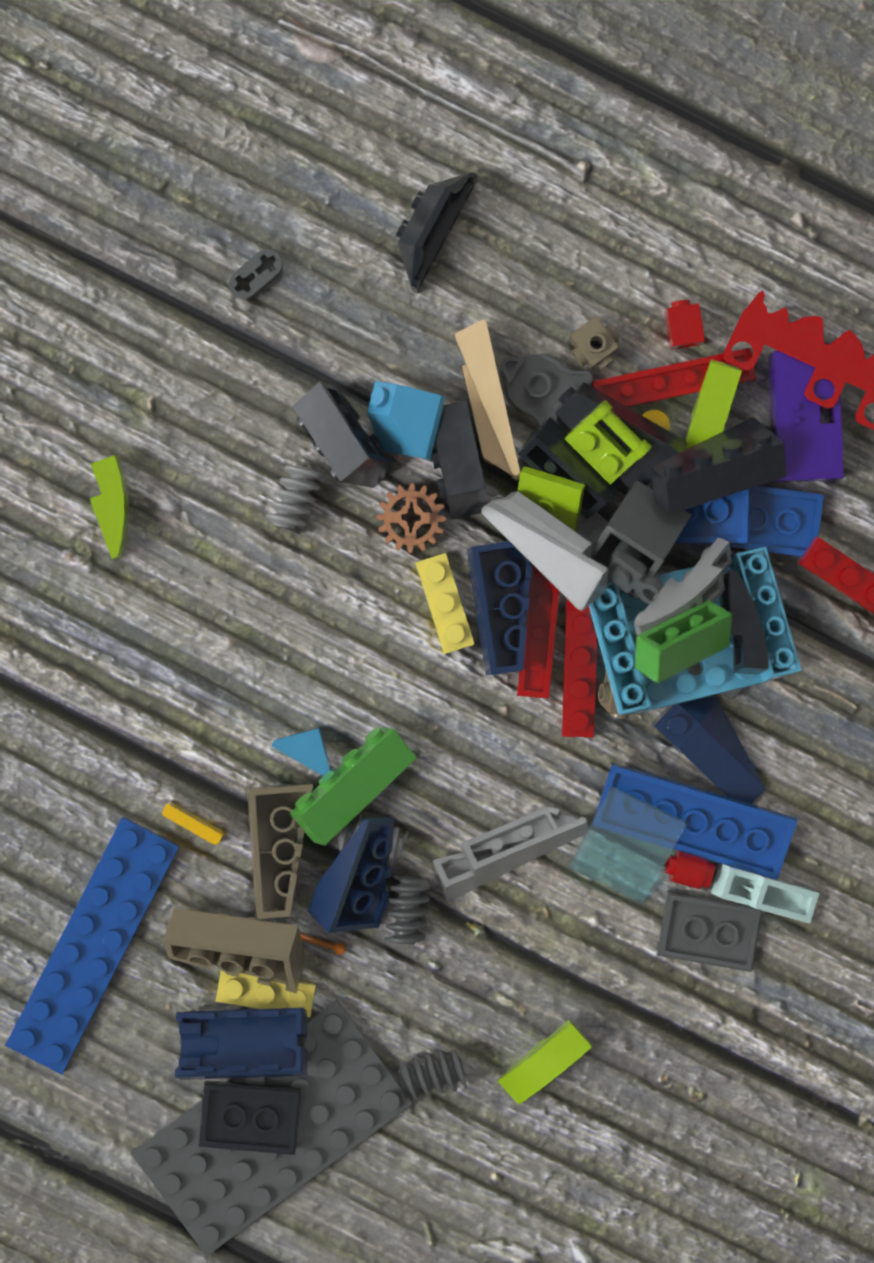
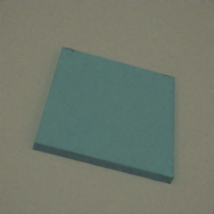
(627, 844)

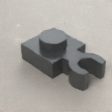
(629, 574)

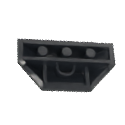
(431, 224)

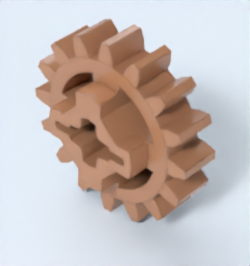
(396, 518)

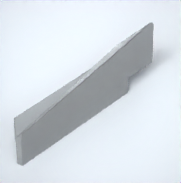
(550, 547)
(506, 849)

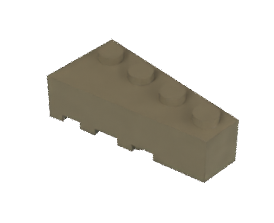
(275, 846)
(237, 945)

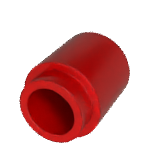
(689, 870)

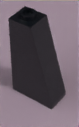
(581, 402)

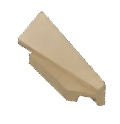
(487, 398)

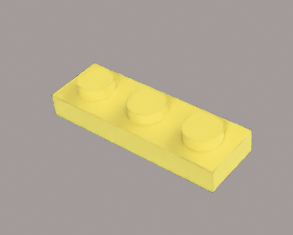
(444, 603)
(248, 993)

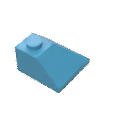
(405, 419)

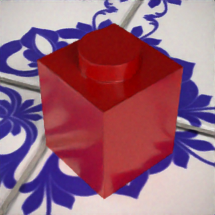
(684, 325)

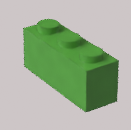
(683, 641)

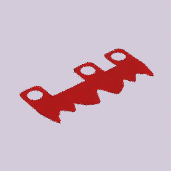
(804, 340)

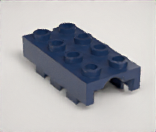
(242, 1043)

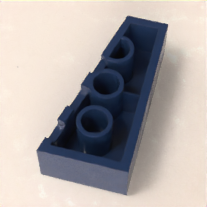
(501, 601)

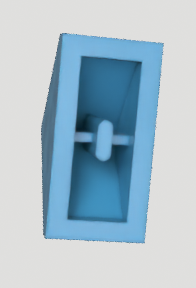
(307, 749)

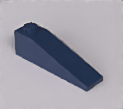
(710, 743)
(354, 887)

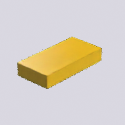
(193, 823)

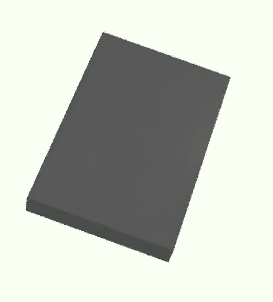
(709, 931)

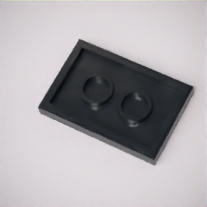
(249, 1117)

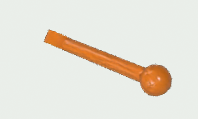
(339, 948)

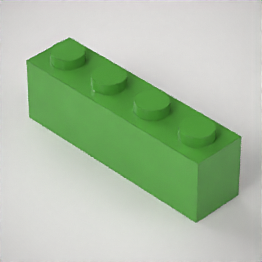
(352, 785)

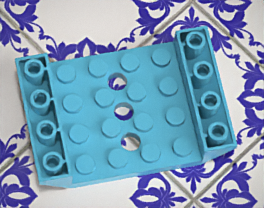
(636, 693)

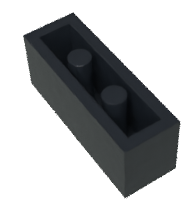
(551, 453)

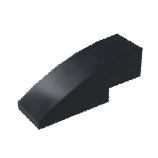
(747, 631)

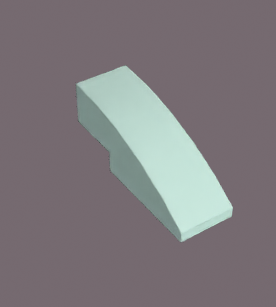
(765, 893)

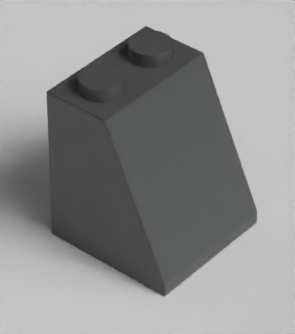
(640, 530)

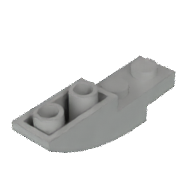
(698, 585)

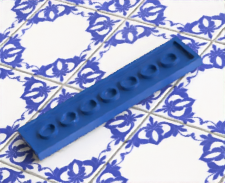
(92, 945)

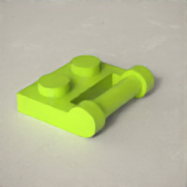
(601, 448)

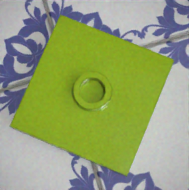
(553, 494)

